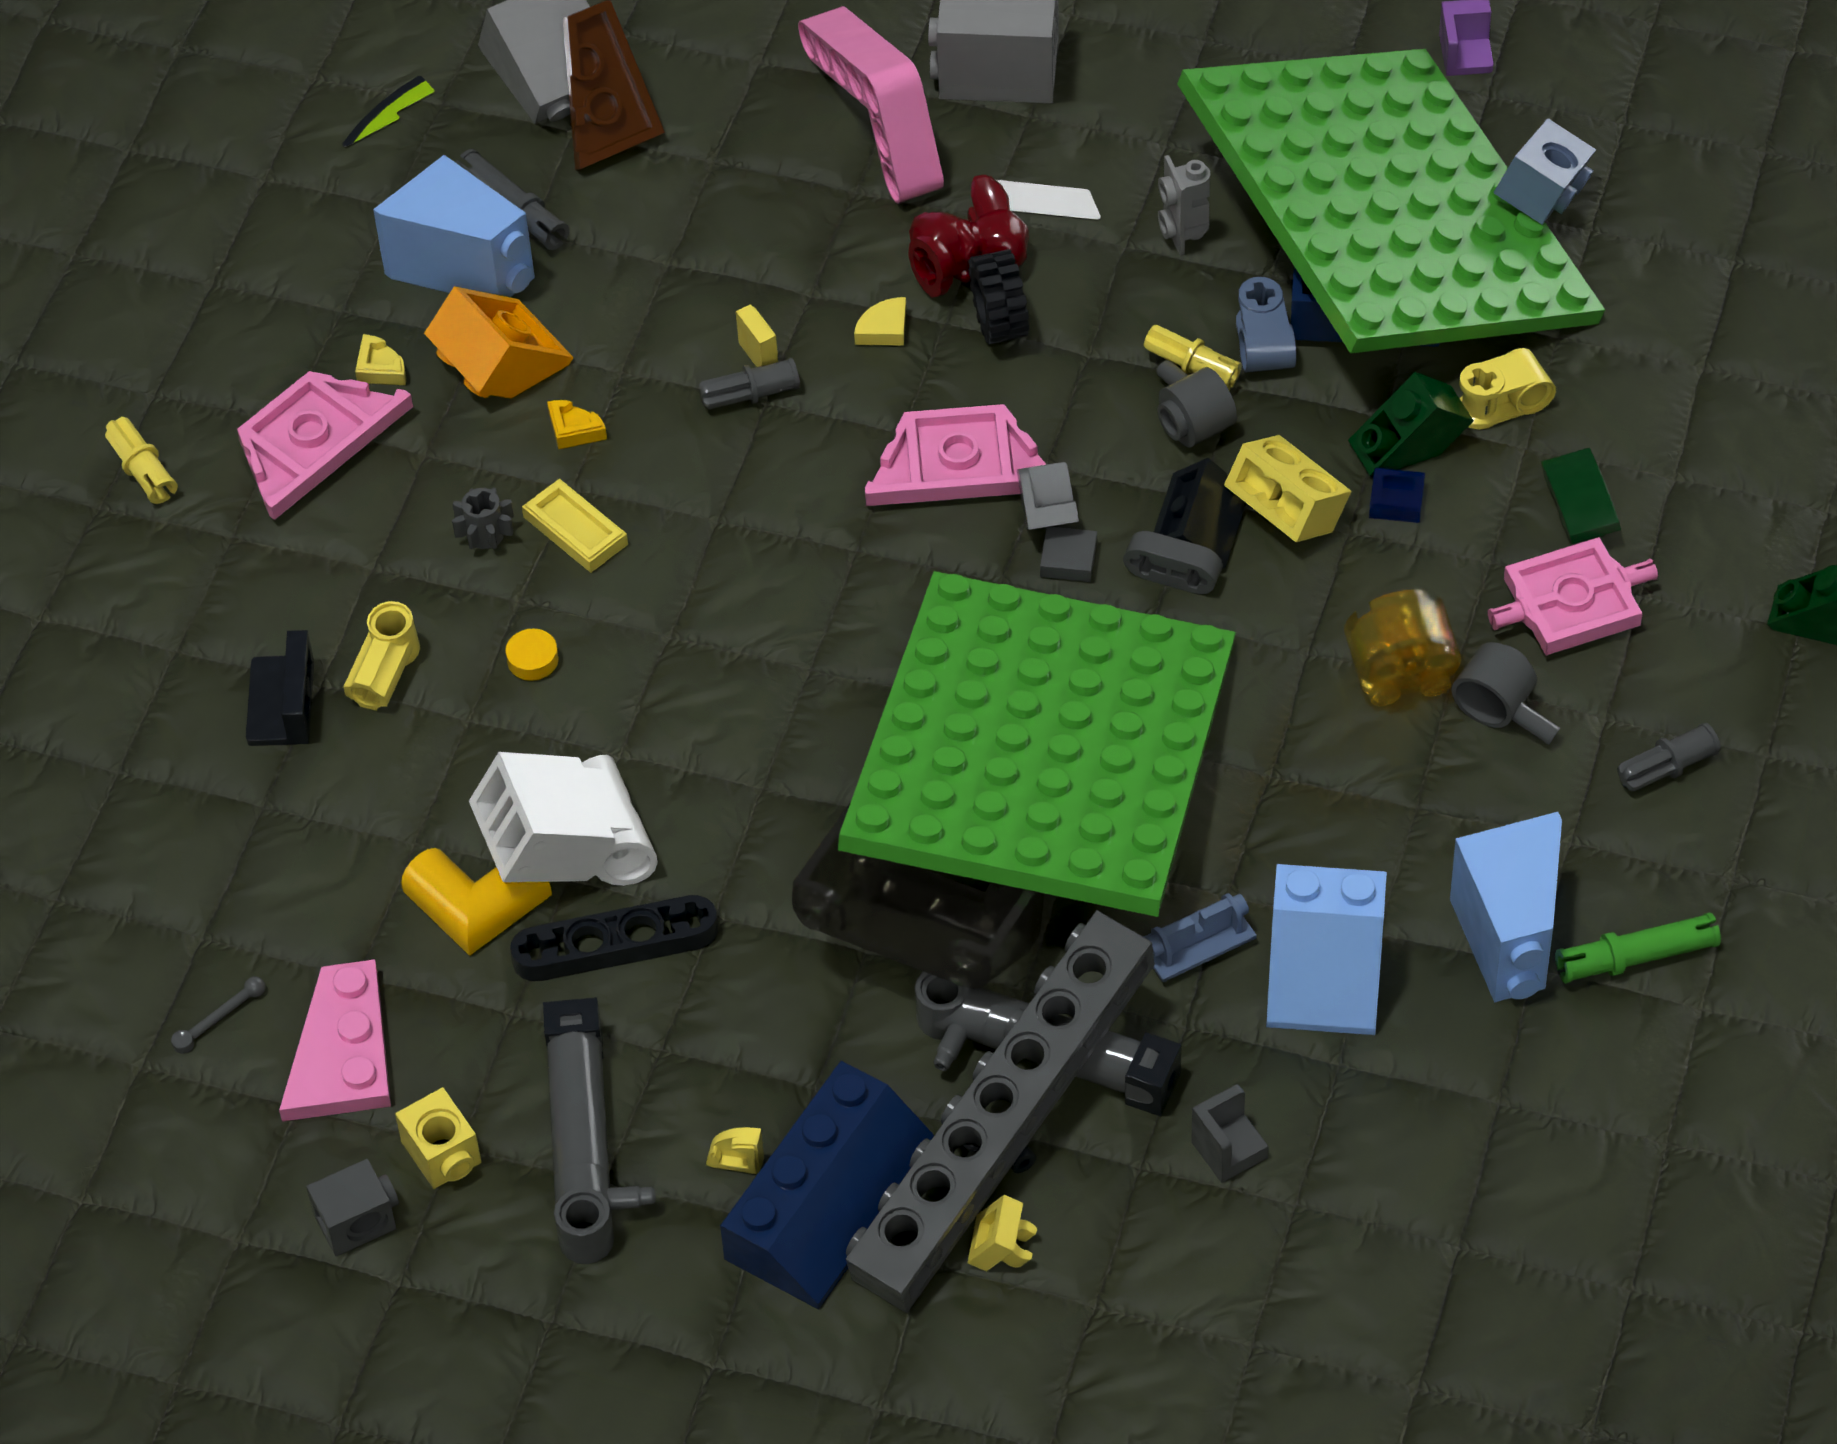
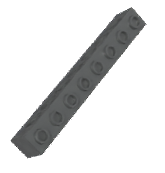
(904, 1271)

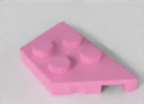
(313, 433)
(952, 456)

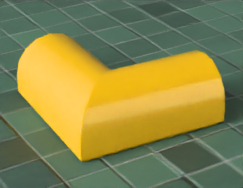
(468, 909)

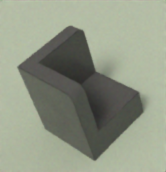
(1047, 495)
(1226, 1135)

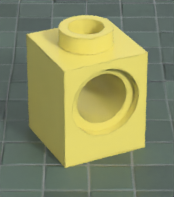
(434, 1120)

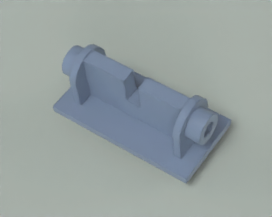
(1200, 936)

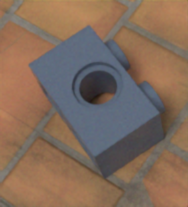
(1546, 172)

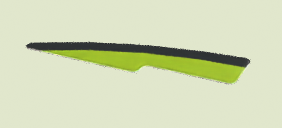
(386, 110)

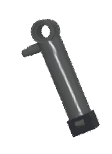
(1140, 1069)
(580, 1132)

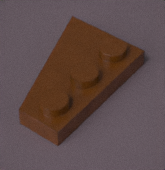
(605, 87)

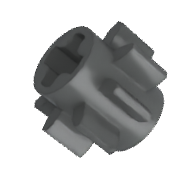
(483, 518)

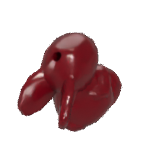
(944, 242)

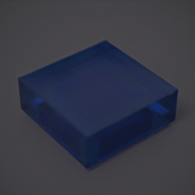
(1397, 495)

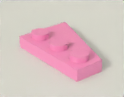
(341, 1047)

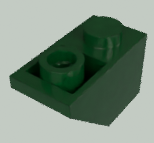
(1411, 425)
(1807, 606)

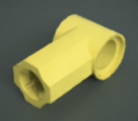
(382, 655)

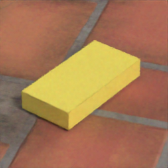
(575, 525)

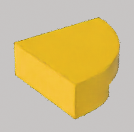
(574, 425)

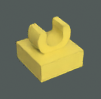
(997, 1233)

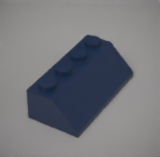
(823, 1185)

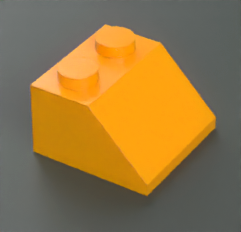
(495, 343)

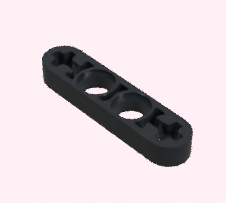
(616, 946)

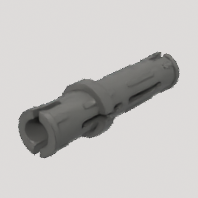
(539, 219)

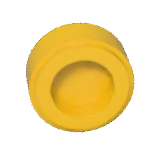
(532, 654)

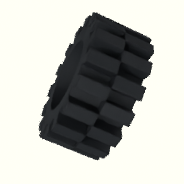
(998, 296)

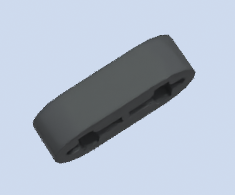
(1172, 562)

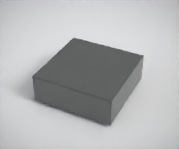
(1068, 554)

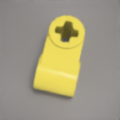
(1508, 386)

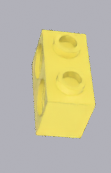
(1287, 488)

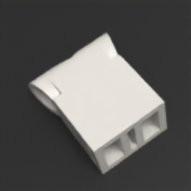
(561, 820)

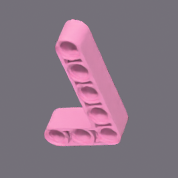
(890, 91)

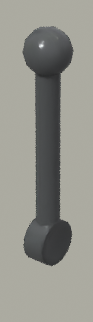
(184, 1040)

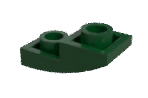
(1581, 496)

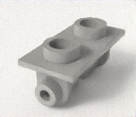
(1185, 202)

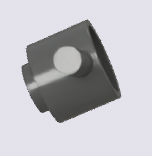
(1194, 404)
(1495, 690)

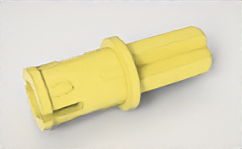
(1191, 355)
(140, 460)

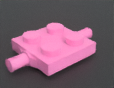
(1573, 595)

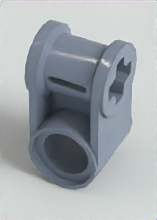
(1264, 327)

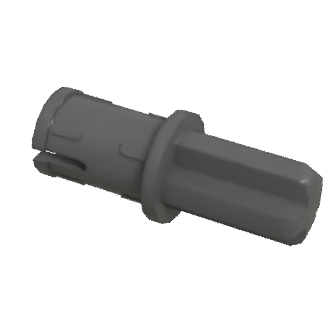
(749, 384)
(1669, 757)

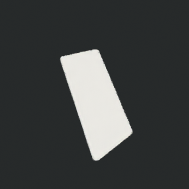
(1050, 200)

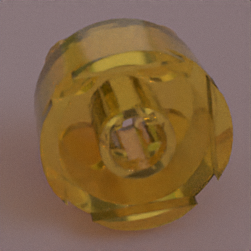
(1403, 646)

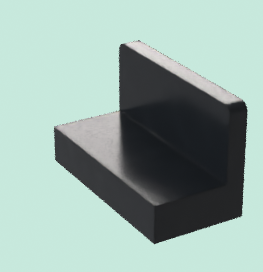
(1201, 508)
(281, 695)

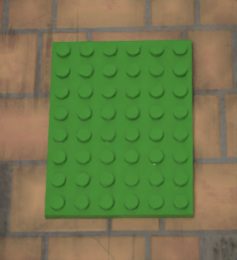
(1388, 199)
(1040, 743)

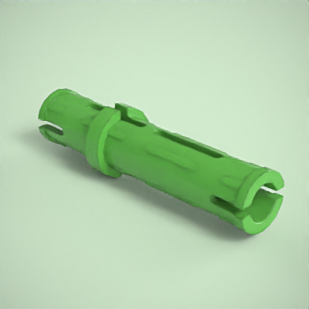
(1616, 952)

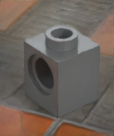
(353, 1206)

